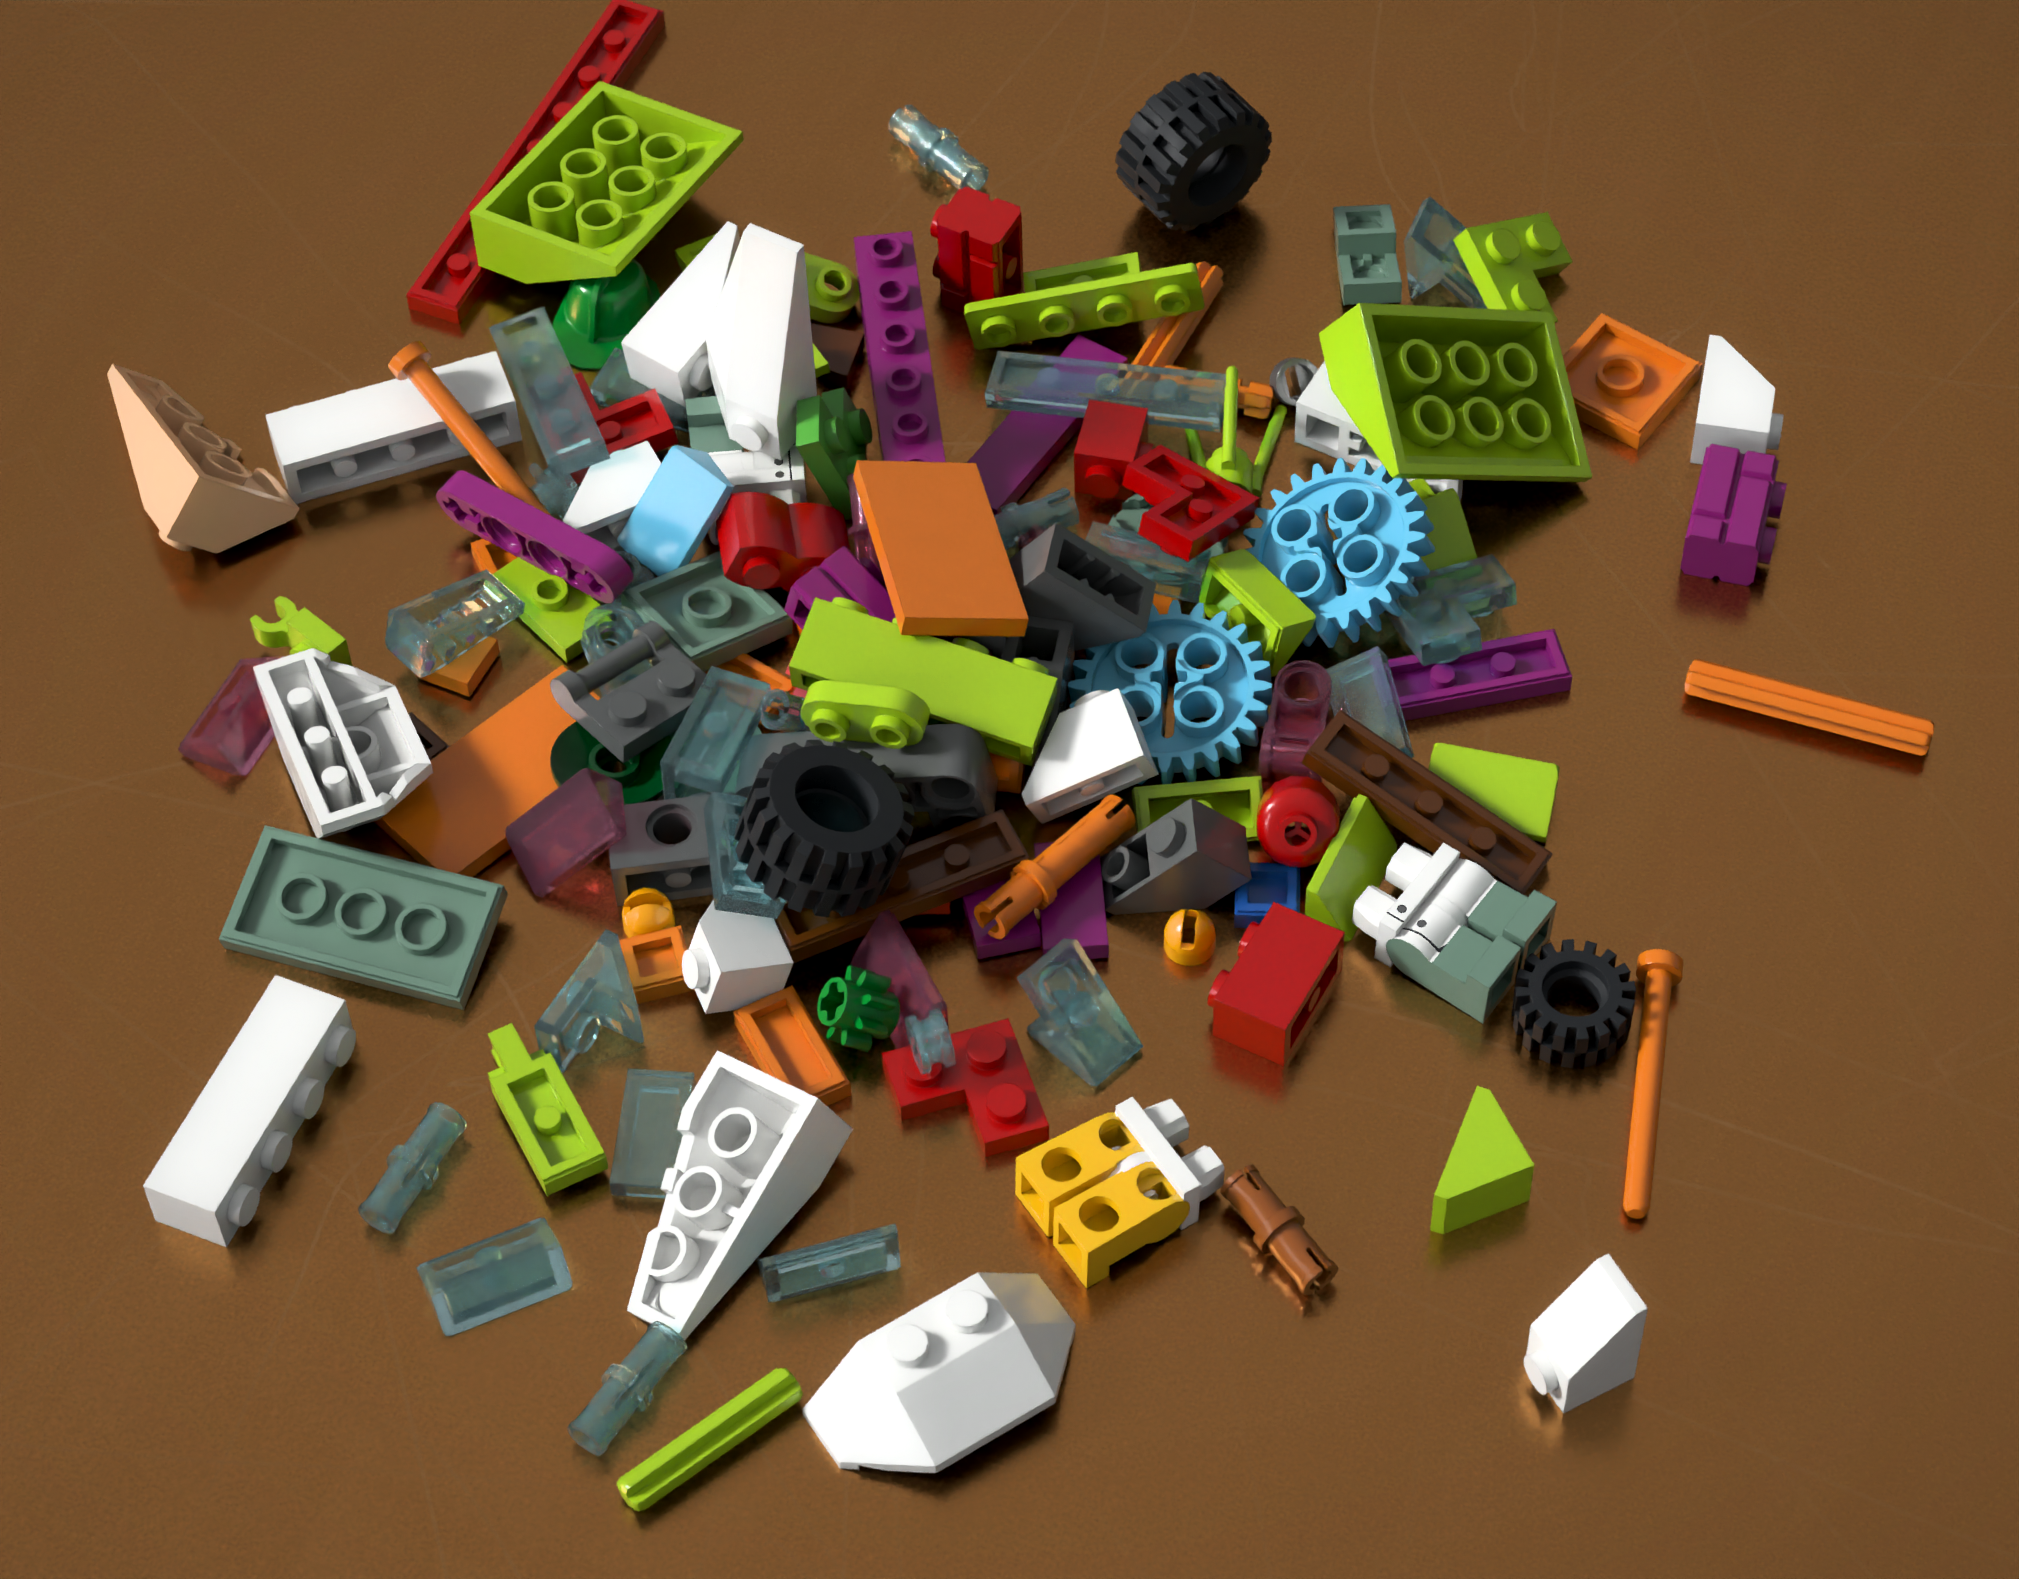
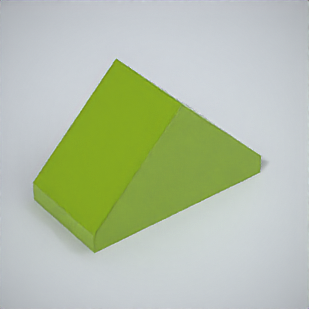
(1484, 1170)

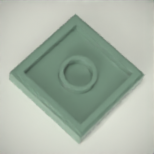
(709, 614)

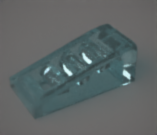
(424, 646)

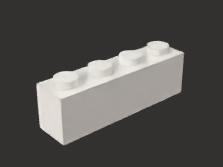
(387, 429)
(251, 1111)

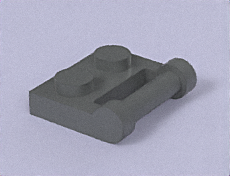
(641, 709)

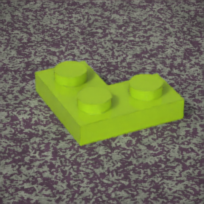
(1510, 257)

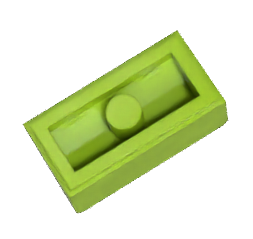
(1260, 601)
(1507, 785)
(1230, 797)
(1350, 864)

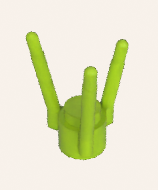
(1230, 460)

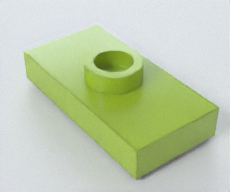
(551, 606)

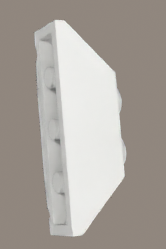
(341, 739)
(945, 1376)

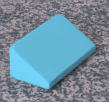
(676, 510)

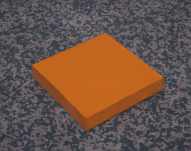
(1626, 380)

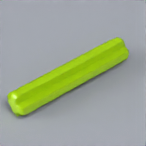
(709, 1439)

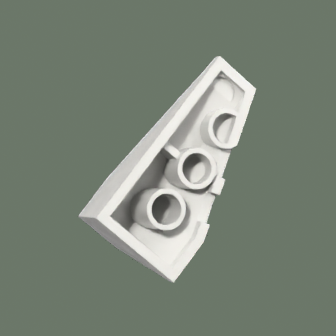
(763, 342)
(740, 1175)

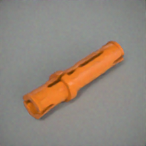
(1036, 881)

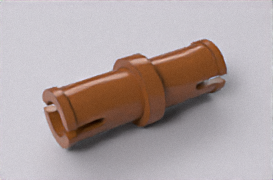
(1279, 1230)

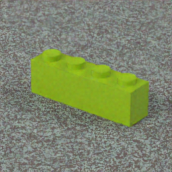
(955, 679)

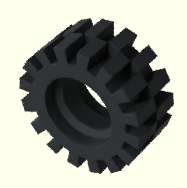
(1572, 1034)

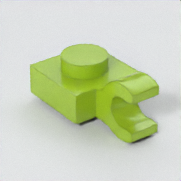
(301, 632)

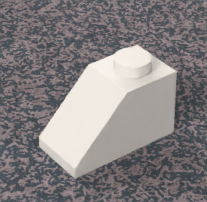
(1734, 405)
(611, 493)
(1088, 755)
(735, 960)
(1587, 1337)

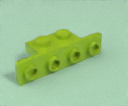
(1084, 299)

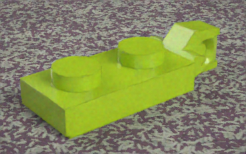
(543, 1113)

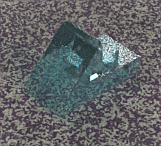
(1434, 256)
(592, 997)
(1077, 1013)

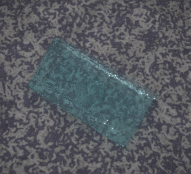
(1170, 573)
(830, 1263)
(495, 1276)

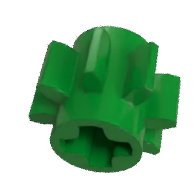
(858, 1008)

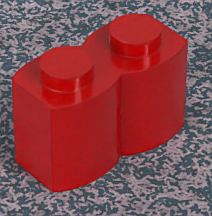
(776, 542)

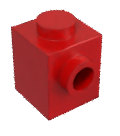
(1106, 444)

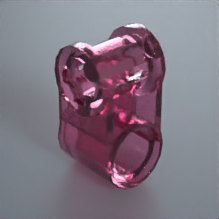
(1295, 724)

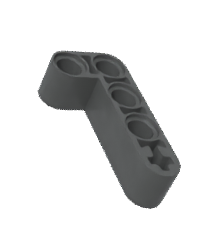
(943, 773)

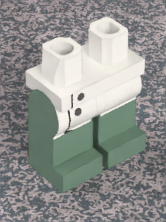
(745, 470)
(1454, 927)

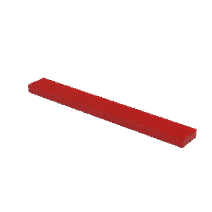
(609, 55)

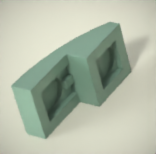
(1367, 254)

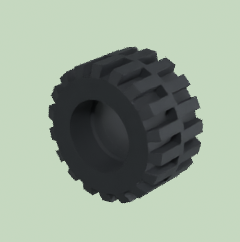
(1193, 151)
(824, 828)

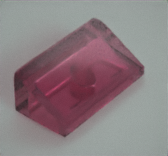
(233, 725)
(568, 829)
(891, 954)

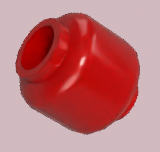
(1297, 801)

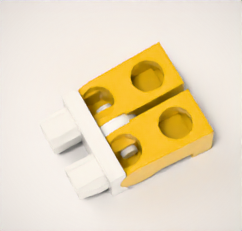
(1116, 1185)

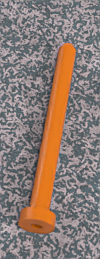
(412, 364)
(1659, 972)

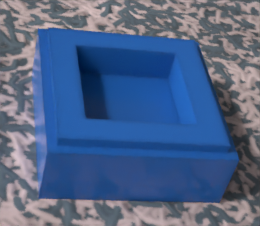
(1269, 884)

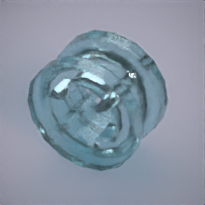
(930, 1041)

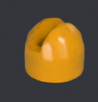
(647, 912)
(1204, 942)

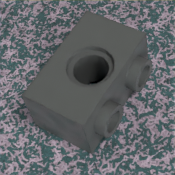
(652, 859)

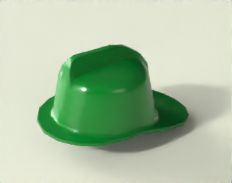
(602, 313)

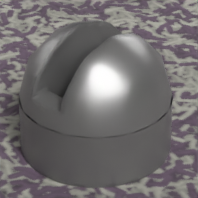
(1300, 373)

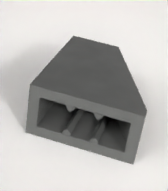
(1081, 584)

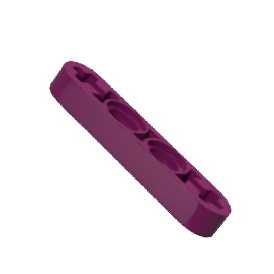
(535, 536)

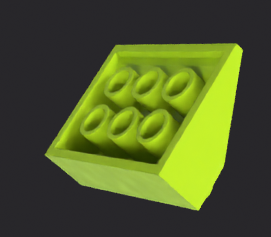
(597, 187)
(1457, 392)

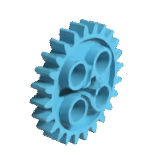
(1386, 537)
(1229, 692)

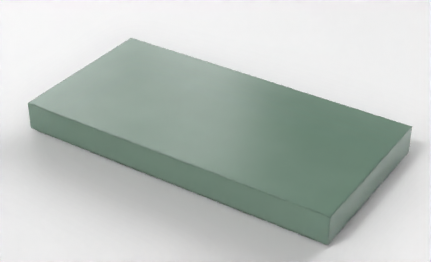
(364, 917)

